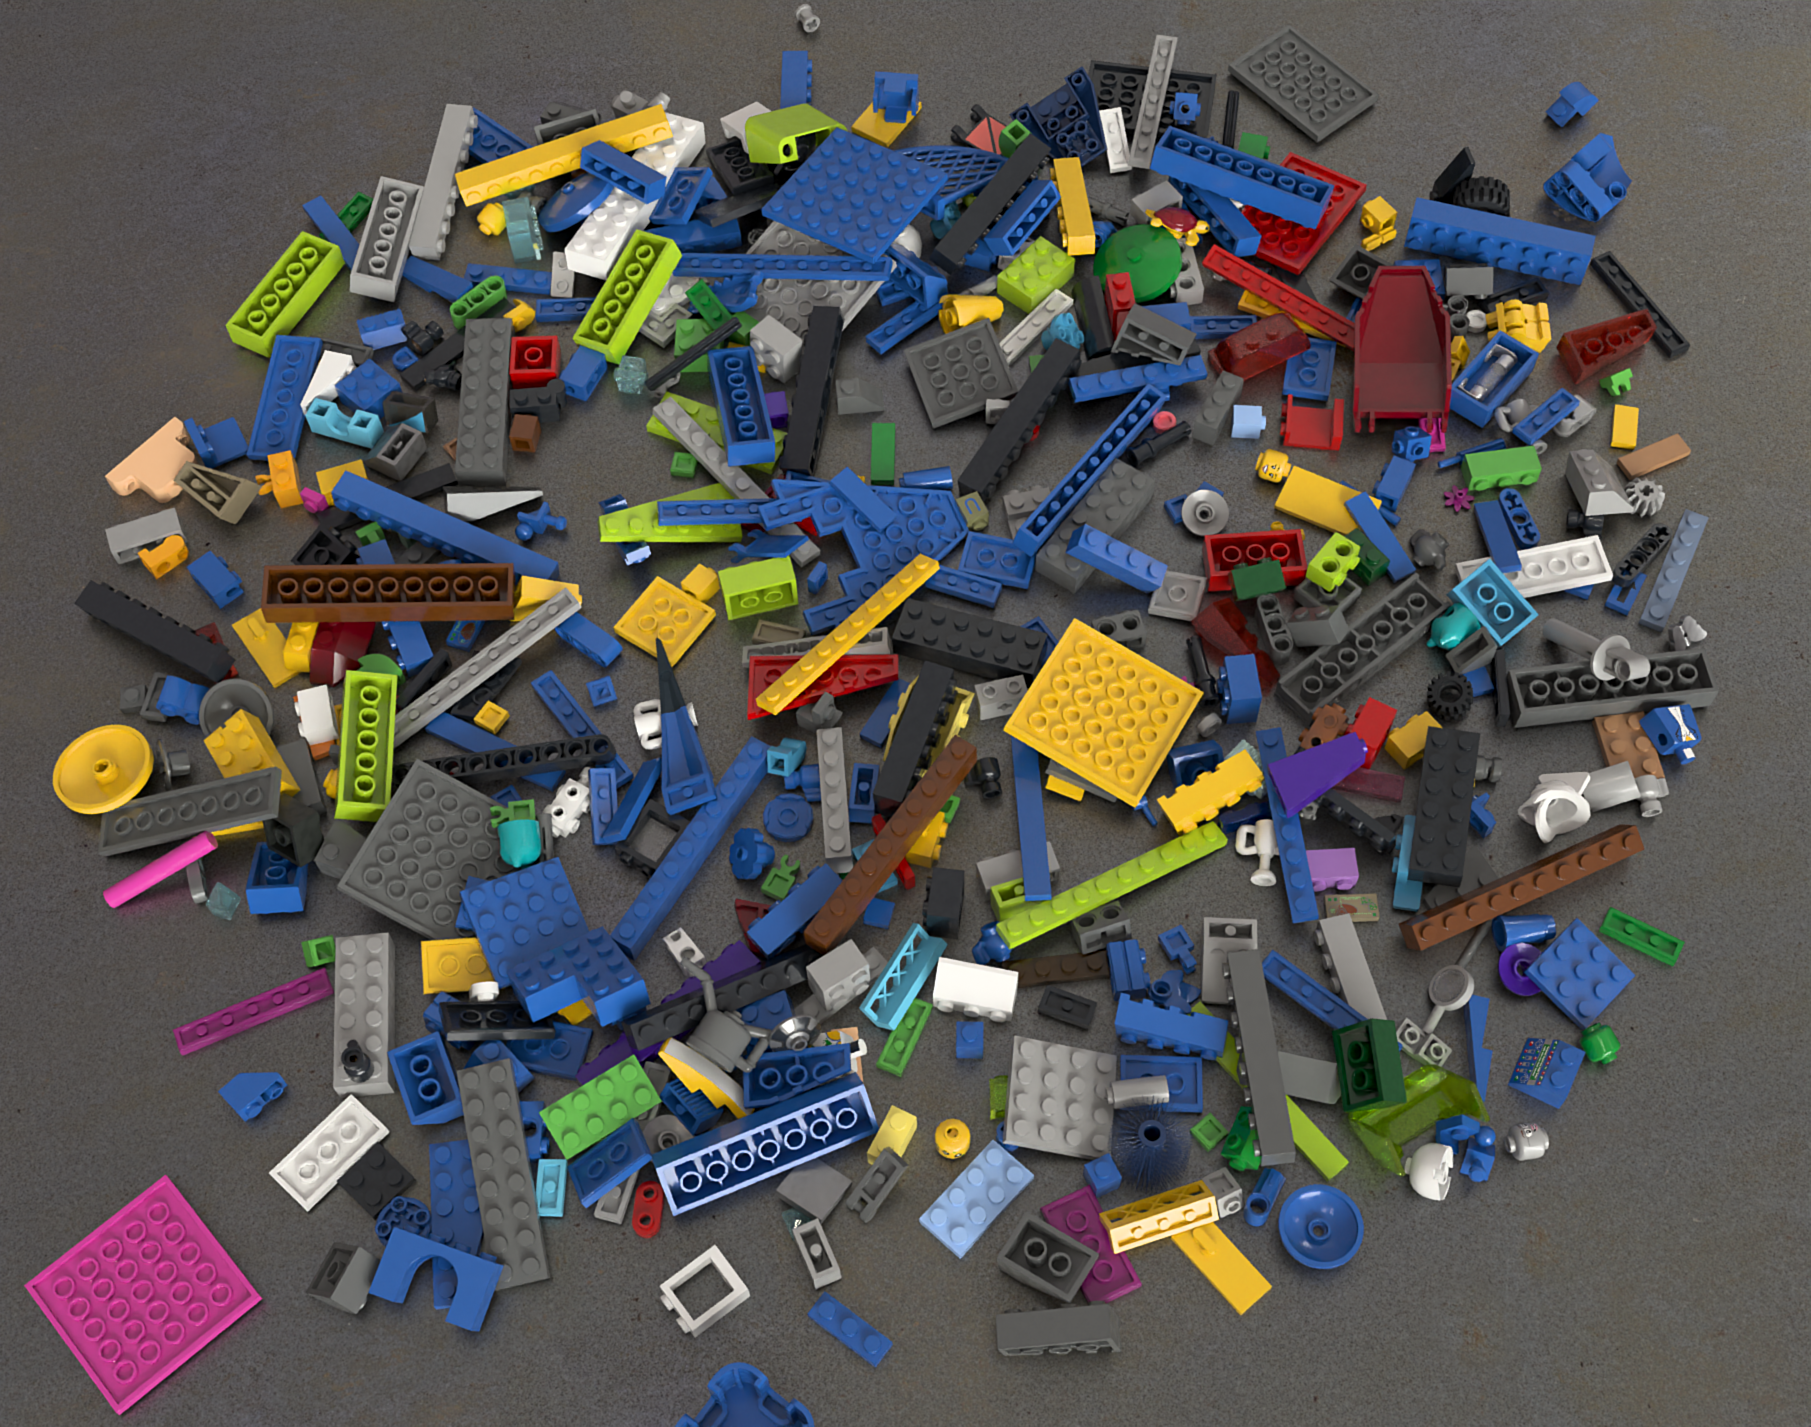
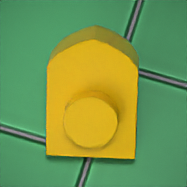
(521, 315)

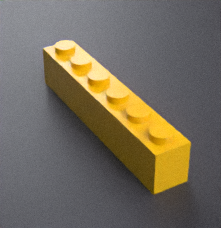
(1073, 207)

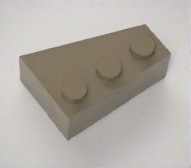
(218, 491)

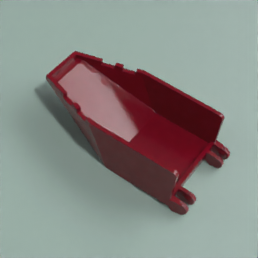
(1402, 350)

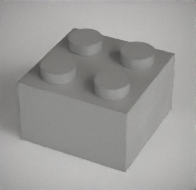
(776, 348)
(839, 975)

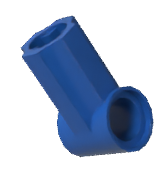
(1264, 1196)

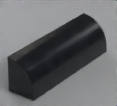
(1092, 317)

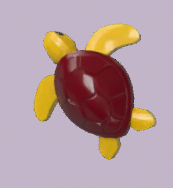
(1179, 223)

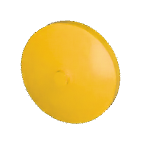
(103, 769)

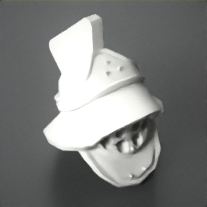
(1557, 804)

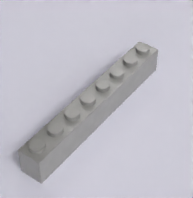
(441, 184)

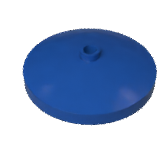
(574, 202)

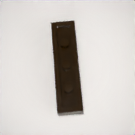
(1059, 969)

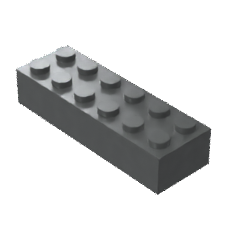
(1107, 507)

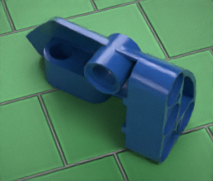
(1590, 181)

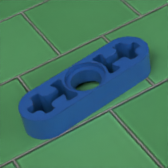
(1519, 509)

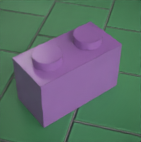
(1333, 868)

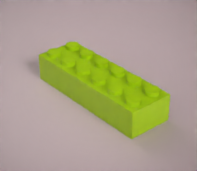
(285, 293)
(628, 295)
(365, 746)

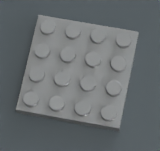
(1058, 1098)

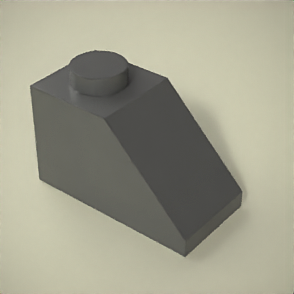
(858, 396)

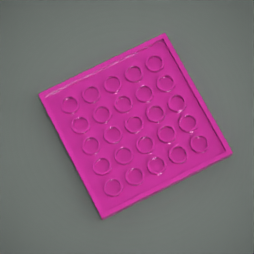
(142, 1294)

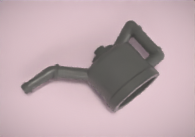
(724, 1035)

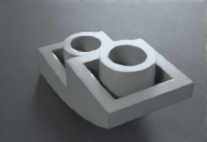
(1421, 1046)

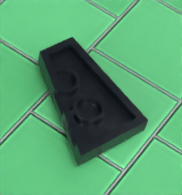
(472, 703)

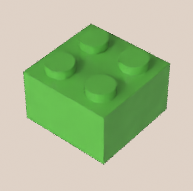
(688, 334)

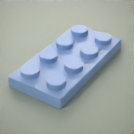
(976, 1199)

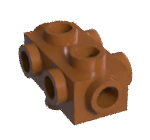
(1328, 725)

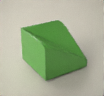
(319, 950)

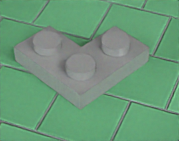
(663, 328)

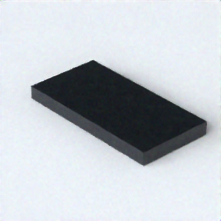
(736, 169)
(736, 206)
(492, 1021)

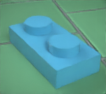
(551, 1186)

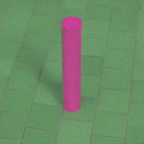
(160, 869)

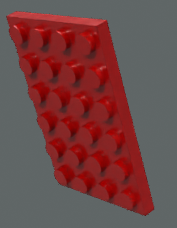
(1289, 242)

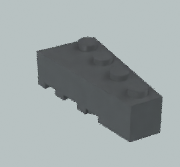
(1058, 1329)

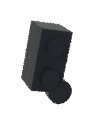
(539, 401)

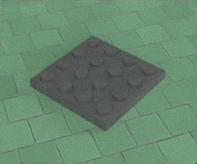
(960, 372)

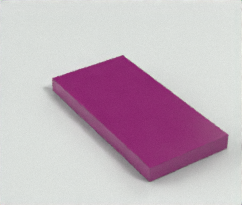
(1079, 1218)

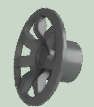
(175, 763)

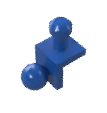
(537, 522)
(1479, 1155)

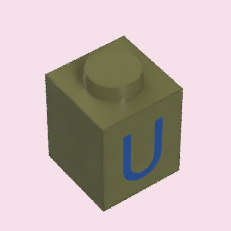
(973, 511)

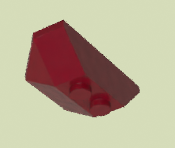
(337, 649)

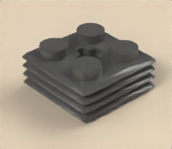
(1313, 595)

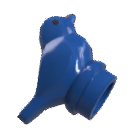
(1102, 231)

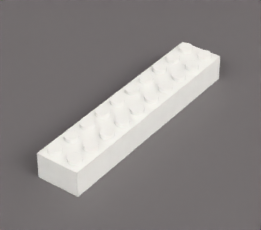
(611, 226)

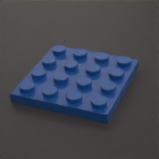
(523, 916)

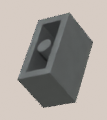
(1317, 626)

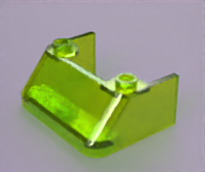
(1431, 1097)

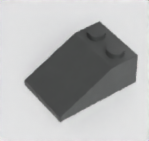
(1046, 1258)

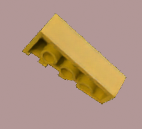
(1211, 792)

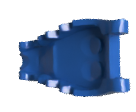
(736, 292)

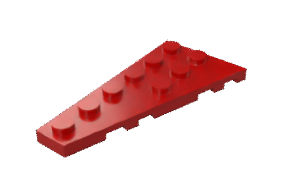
(845, 676)

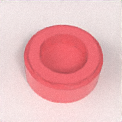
(1163, 421)

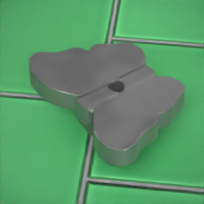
(1684, 632)

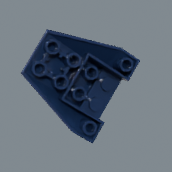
(1067, 120)

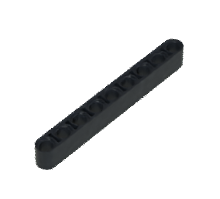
(516, 756)

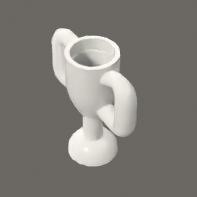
(649, 724)
(1264, 845)

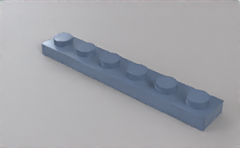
(1673, 570)

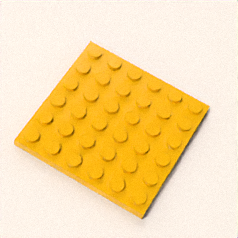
(1103, 712)

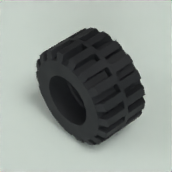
(1483, 195)

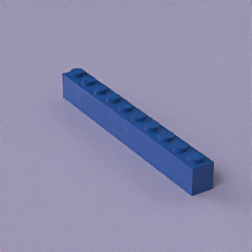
(1088, 470)
(436, 528)
(691, 850)

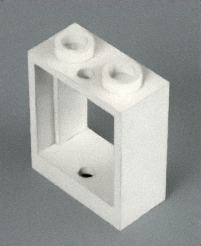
(739, 1293)

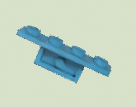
(1407, 892)

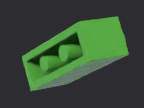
(1501, 468)

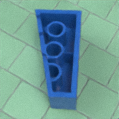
(1170, 1028)

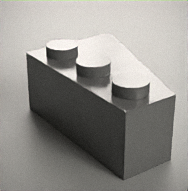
(1153, 336)
(339, 849)

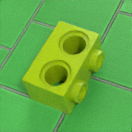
(1329, 559)

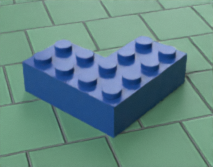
(580, 969)

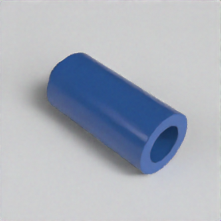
(933, 479)

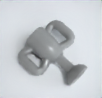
(1516, 412)

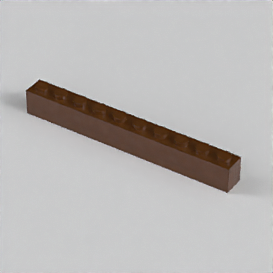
(890, 846)
(1521, 886)

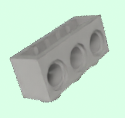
(1188, 285)

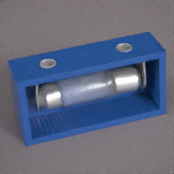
(1492, 378)

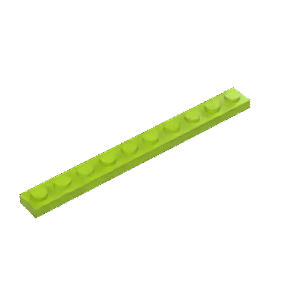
(1110, 885)

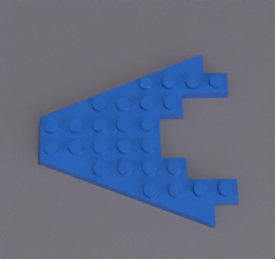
(924, 524)

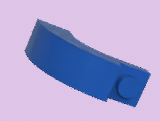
(630, 551)

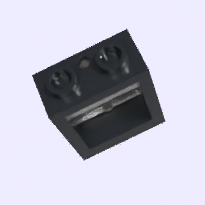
(651, 838)

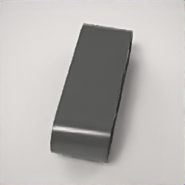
(1272, 638)

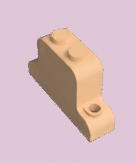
(155, 464)

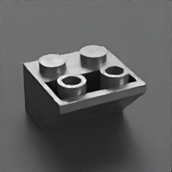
(396, 451)

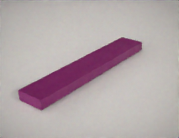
(253, 1011)

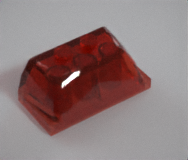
(1259, 346)

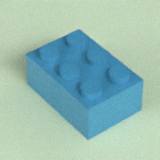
(1494, 602)

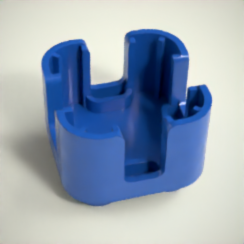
(745, 1399)

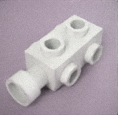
(570, 805)

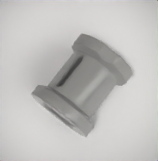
(807, 18)

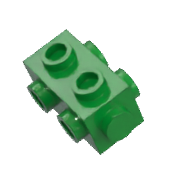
(1238, 1145)

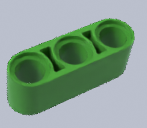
(478, 300)

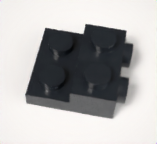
(326, 548)

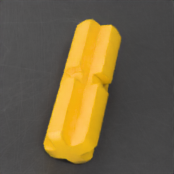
(1381, 237)

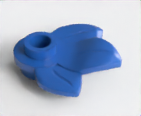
(1175, 991)

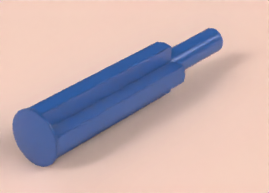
(1498, 444)

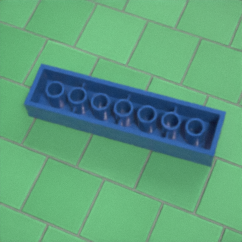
(1241, 177)
(1499, 241)
(765, 1143)

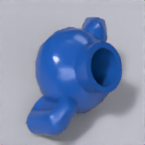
(990, 946)

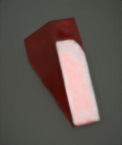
(1225, 628)

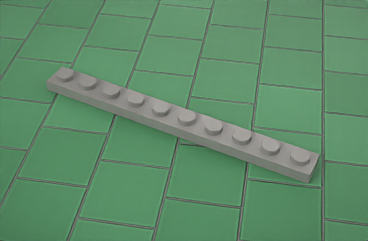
(730, 477)
(483, 665)

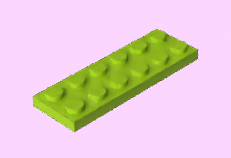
(707, 419)

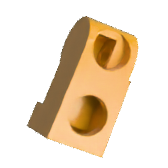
(165, 556)

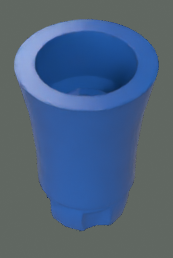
(1522, 929)

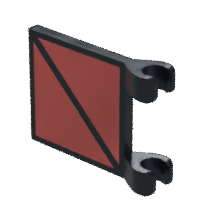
(983, 135)

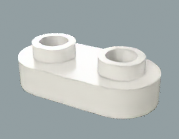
(483, 991)

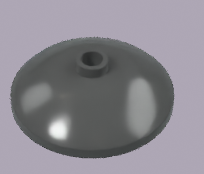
(228, 698)

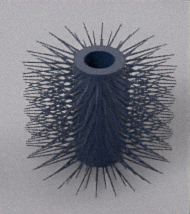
(1150, 1144)

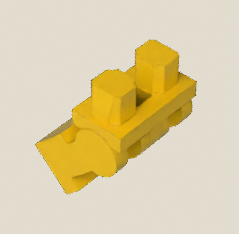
(1522, 322)

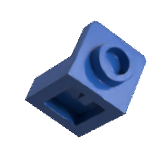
(1481, 818)
(1454, 1129)

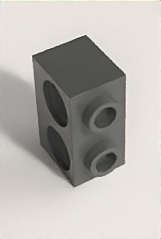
(1116, 627)
(1101, 926)

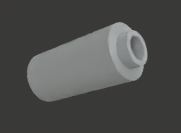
(1123, 1091)

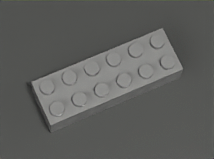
(386, 239)
(365, 1010)

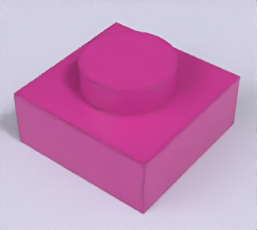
(313, 501)

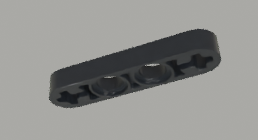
(1642, 555)

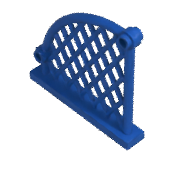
(936, 204)

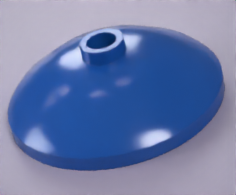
(1323, 1209)

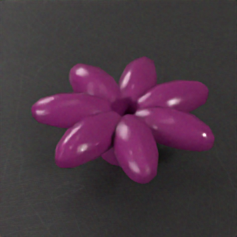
(1458, 498)

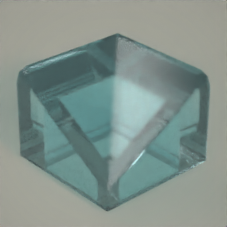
(223, 901)

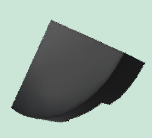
(1391, 822)

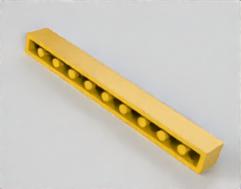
(560, 155)

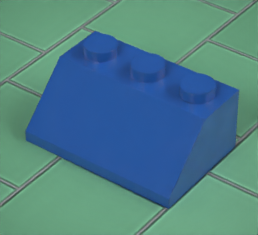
(916, 276)
(427, 1080)

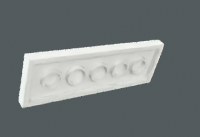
(1553, 567)

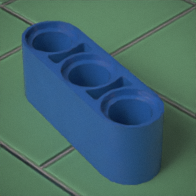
(589, 639)

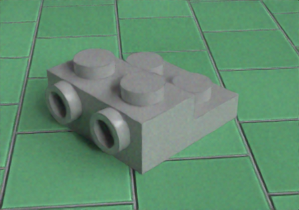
(1021, 505)

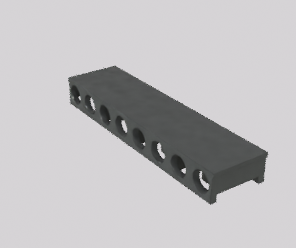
(1366, 648)

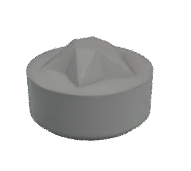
(1209, 724)

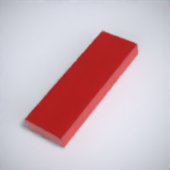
(903, 869)

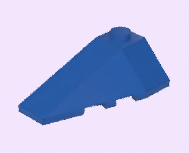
(792, 1072)

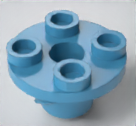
(951, 216)
(1063, 328)

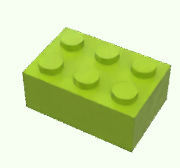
(1035, 275)
(758, 587)

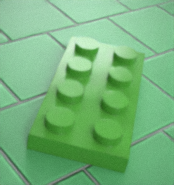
(600, 1107)

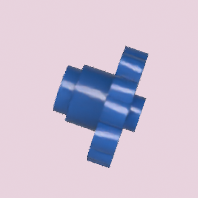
(750, 853)

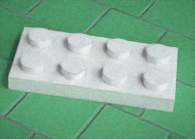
(328, 1152)

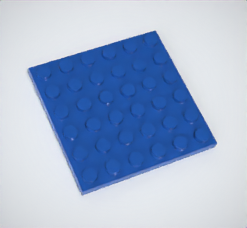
(854, 195)

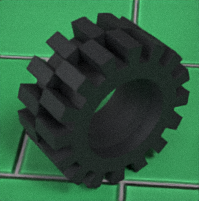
(1450, 682)

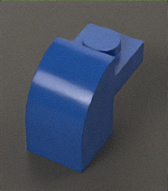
(1573, 99)

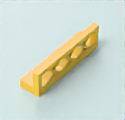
(1161, 1218)

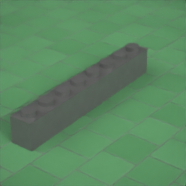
(1260, 1058)

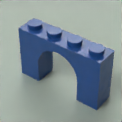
(475, 1274)

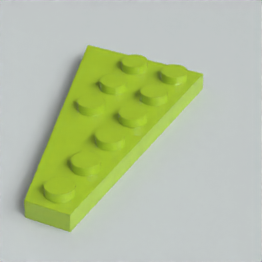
(642, 524)

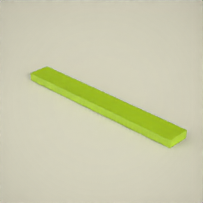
(1306, 1135)

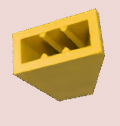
(534, 592)

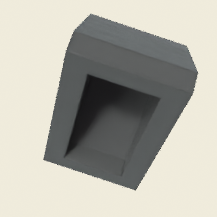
(1473, 652)

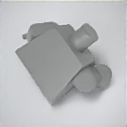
(630, 103)

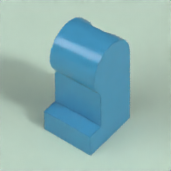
(788, 754)

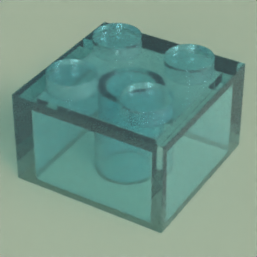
(522, 230)

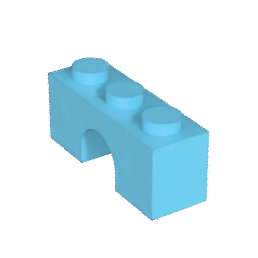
(328, 420)

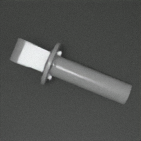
(1608, 656)

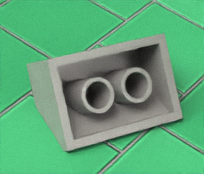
(1596, 484)

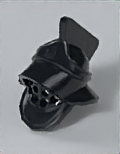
(805, 148)

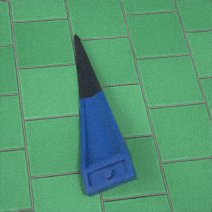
(685, 770)

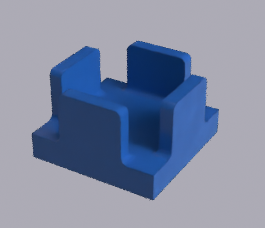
(896, 94)

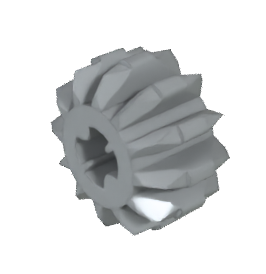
(1645, 496)

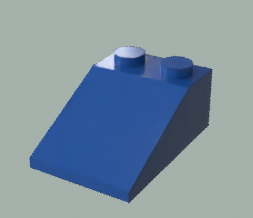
(275, 883)

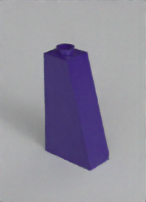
(1314, 771)

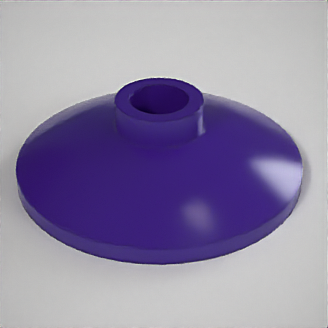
(1520, 956)

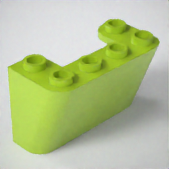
(772, 130)

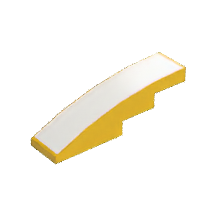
(700, 1073)

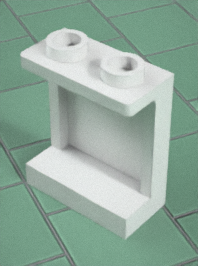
(735, 122)

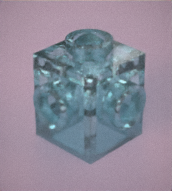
(631, 374)

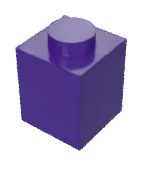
(777, 409)

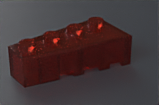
(1601, 344)

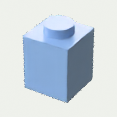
(1247, 421)

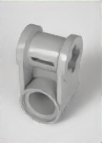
(1575, 419)

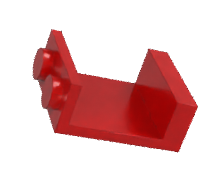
(1118, 299)
(1312, 426)

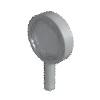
(1449, 991)

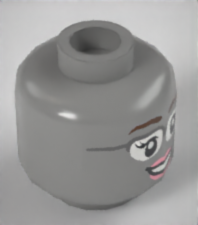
(1526, 1141)

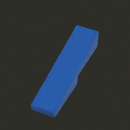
(436, 279)
(1478, 1058)

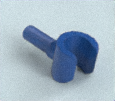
(1143, 804)

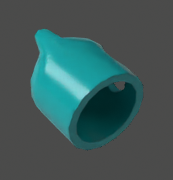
(1453, 627)
(520, 842)

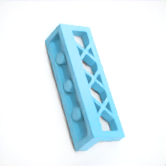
(906, 982)

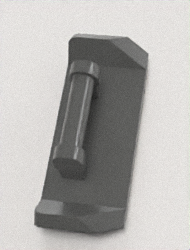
(1306, 1077)

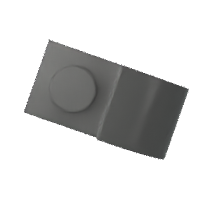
(819, 714)

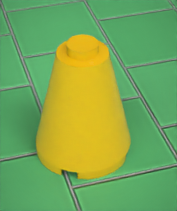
(965, 310)

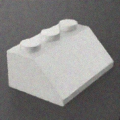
(975, 989)

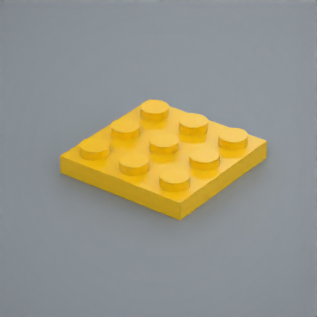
(667, 615)

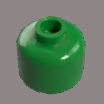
(1599, 1043)

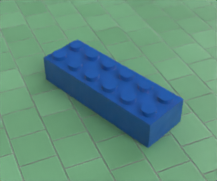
(741, 406)

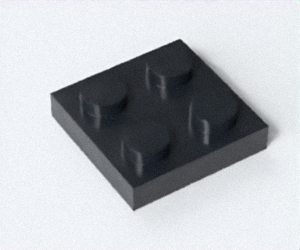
(376, 1180)

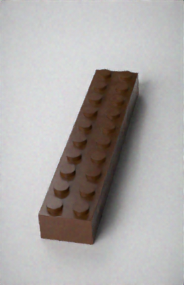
(388, 592)

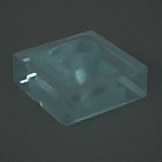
(793, 1219)

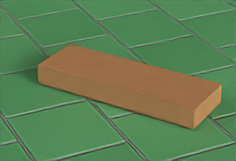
(1653, 456)

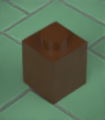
(525, 433)

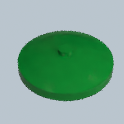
(1146, 253)

